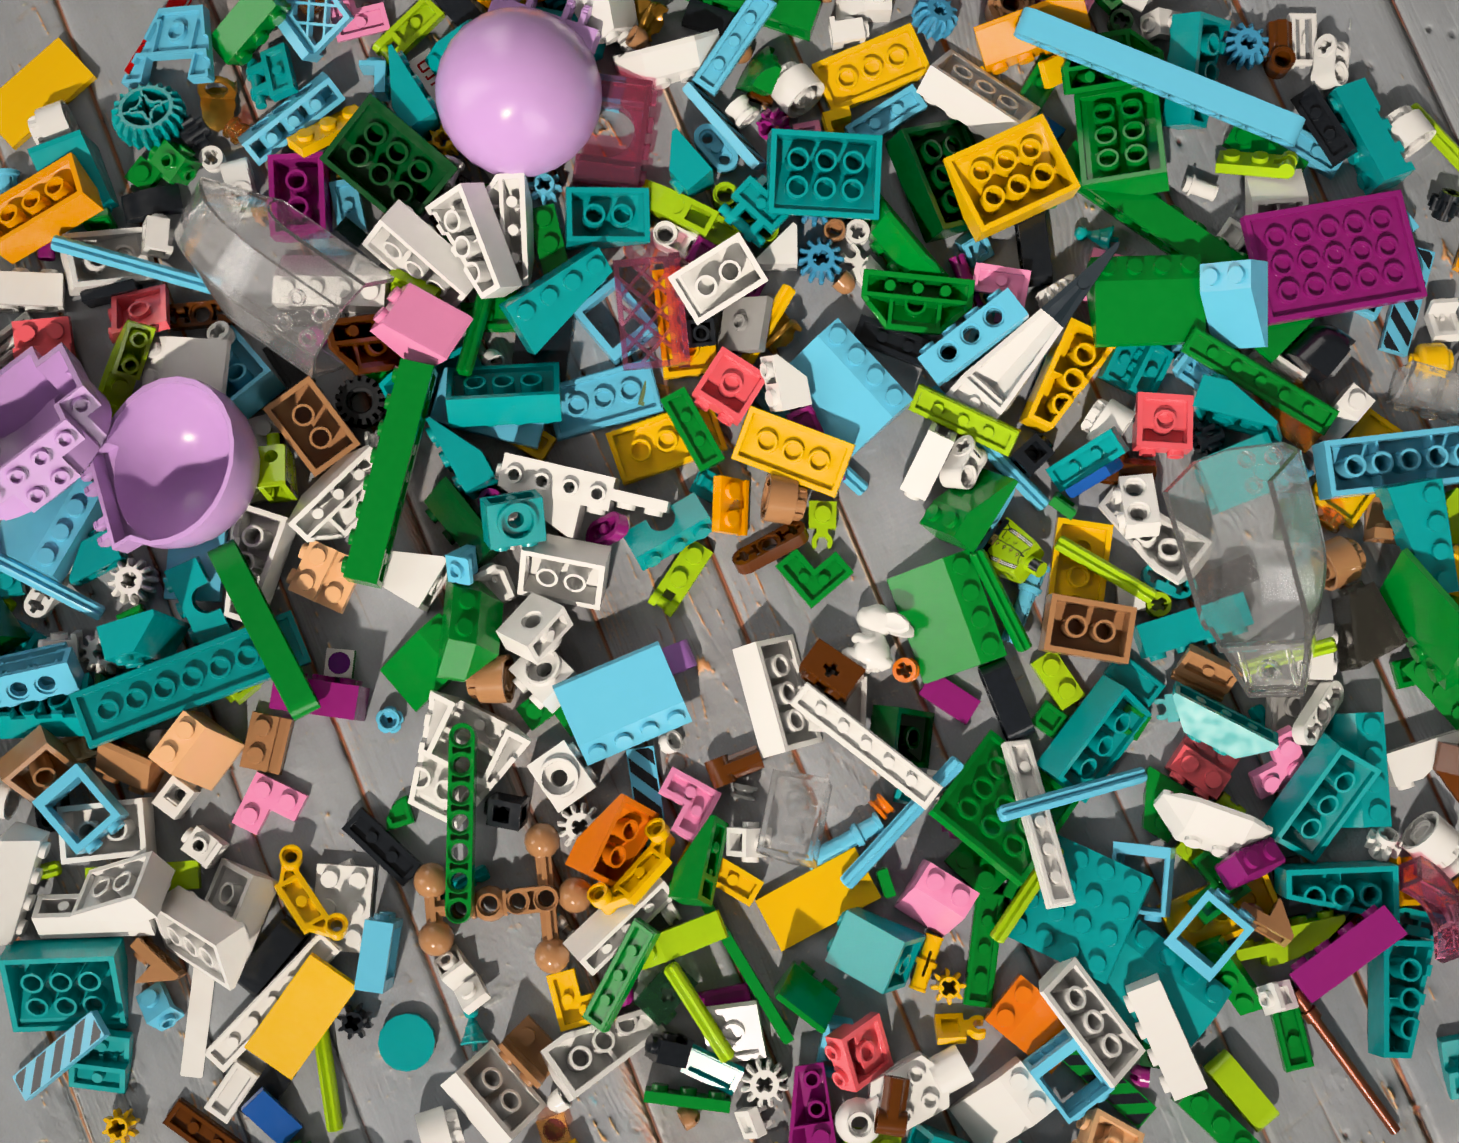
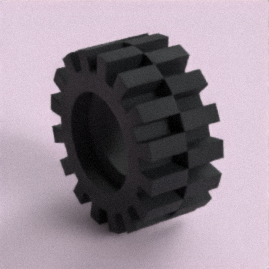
(345, 397)

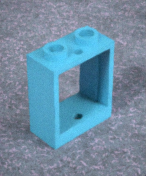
(602, 292)
(61, 787)
(1167, 853)
(378, 952)
(1195, 957)
(1052, 1054)

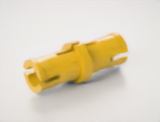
(931, 944)

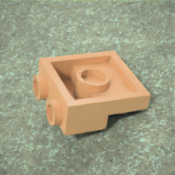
(321, 577)
(1103, 1128)

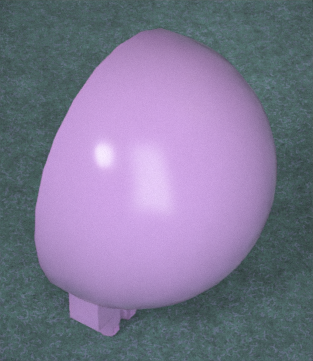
(520, 87)
(173, 467)

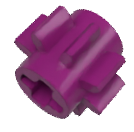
(772, 119)

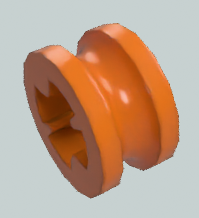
(904, 678)
(881, 806)

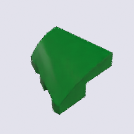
(760, 73)

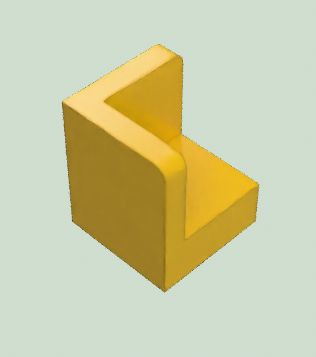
(836, 119)

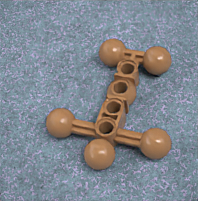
(550, 954)

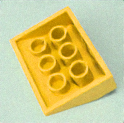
(1010, 177)

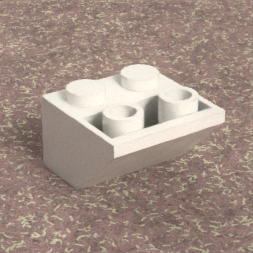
(1273, 194)

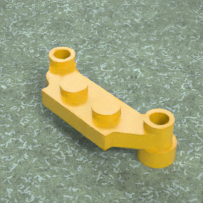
(640, 875)
(302, 901)

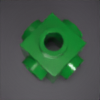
(176, 162)

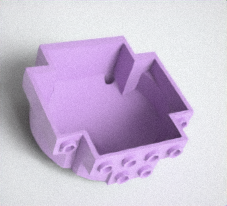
(48, 428)

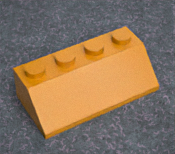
(1001, 49)
(46, 207)

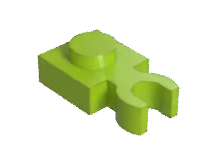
(822, 518)

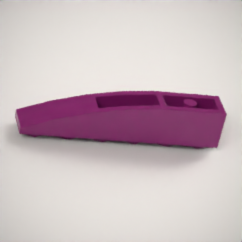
(811, 1108)

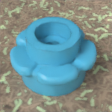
(397, 718)

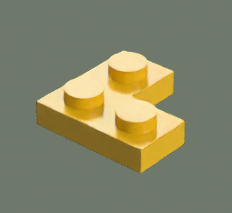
(568, 1000)

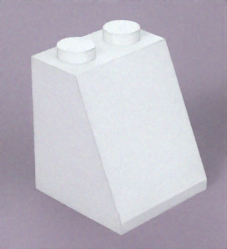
(610, 17)
(416, 577)

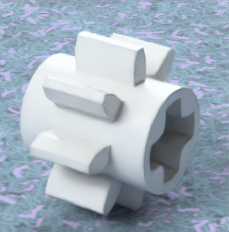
(1383, 843)

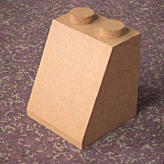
(197, 750)

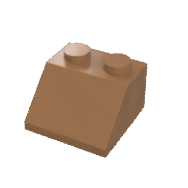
(35, 763)
(129, 765)

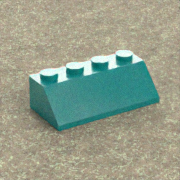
(504, 395)
(141, 638)
(1093, 735)
(1367, 737)
(1320, 797)

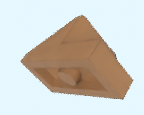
(1274, 925)
(161, 965)

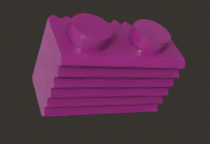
(1249, 863)

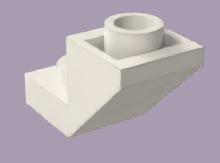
(462, 979)

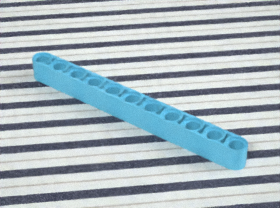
(1159, 77)

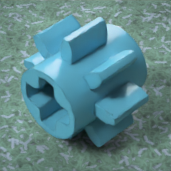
(547, 180)

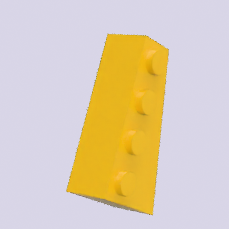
(1063, 375)

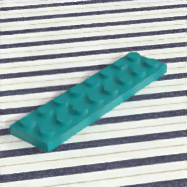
(176, 684)

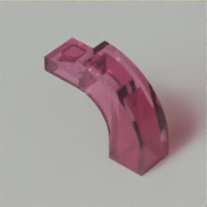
(1440, 900)

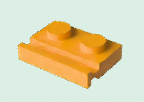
(730, 505)

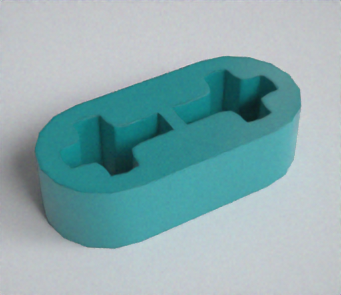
(1164, 587)
(1416, 928)

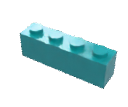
(1170, 633)

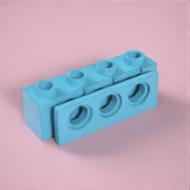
(989, 335)
(39, 674)

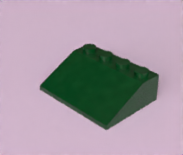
(388, 159)
(919, 163)

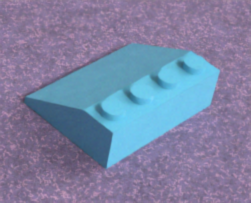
(849, 386)
(52, 534)
(622, 703)

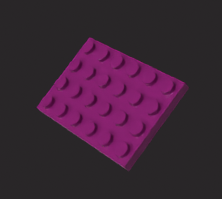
(1336, 256)

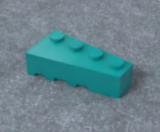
(1195, 47)
(1378, 156)
(552, 299)
(1422, 525)
(53, 713)
(1341, 884)
(1396, 995)

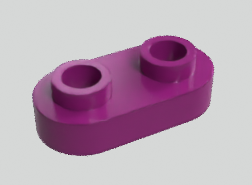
(608, 529)

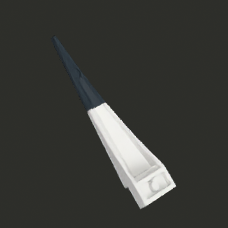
(1004, 371)

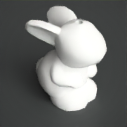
(870, 645)

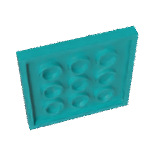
(1100, 920)

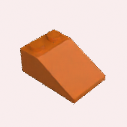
(612, 841)
(1024, 1017)

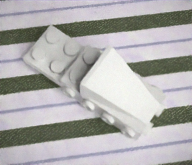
(564, 505)

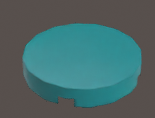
(407, 1041)

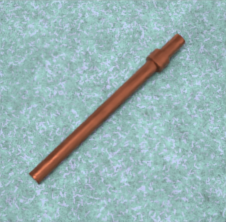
(1313, 1016)

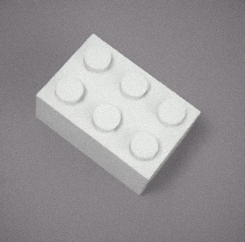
(565, 571)
(131, 840)

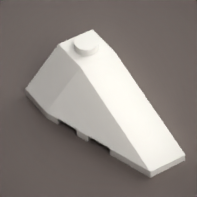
(1158, 551)
(588, 1055)

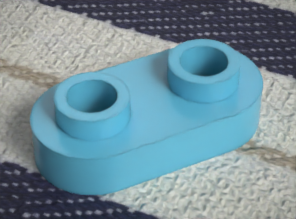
(716, 149)

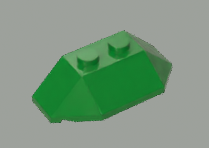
(1081, 79)
(899, 245)
(916, 300)
(468, 630)

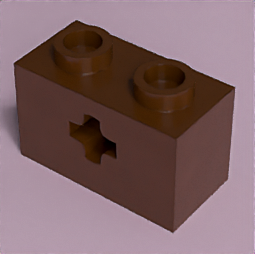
(823, 659)

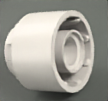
(797, 89)
(51, 122)
(1410, 129)
(1105, 416)
(1432, 838)
(439, 1126)

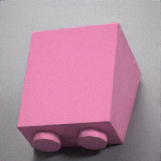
(419, 325)
(936, 899)

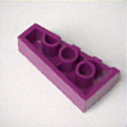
(1347, 953)

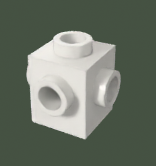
(743, 842)

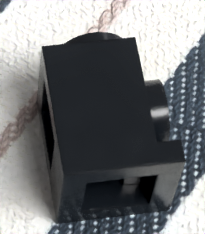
(1037, 444)
(500, 817)
(669, 1049)

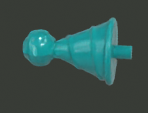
(1102, 237)
(473, 1033)

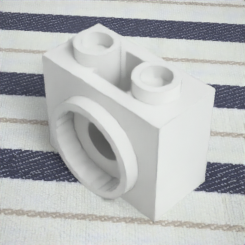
(535, 628)
(534, 678)
(579, 778)

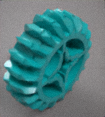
(132, 116)

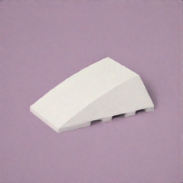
(497, 750)

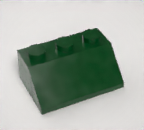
(458, 518)

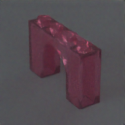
(634, 99)

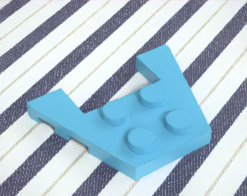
(176, 35)

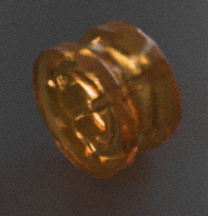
(234, 129)
(1331, 520)

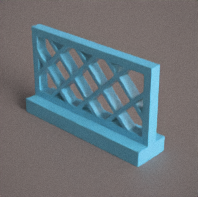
(302, 38)

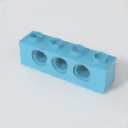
(295, 113)

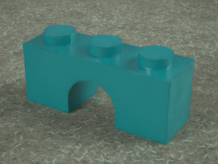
(653, 546)
(184, 582)

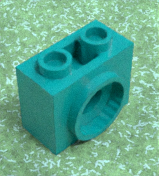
(524, 530)

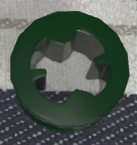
(1124, 15)

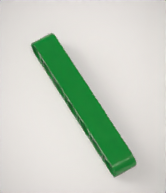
(264, 630)
(465, 837)

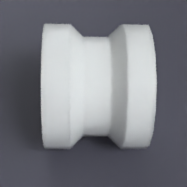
(741, 111)

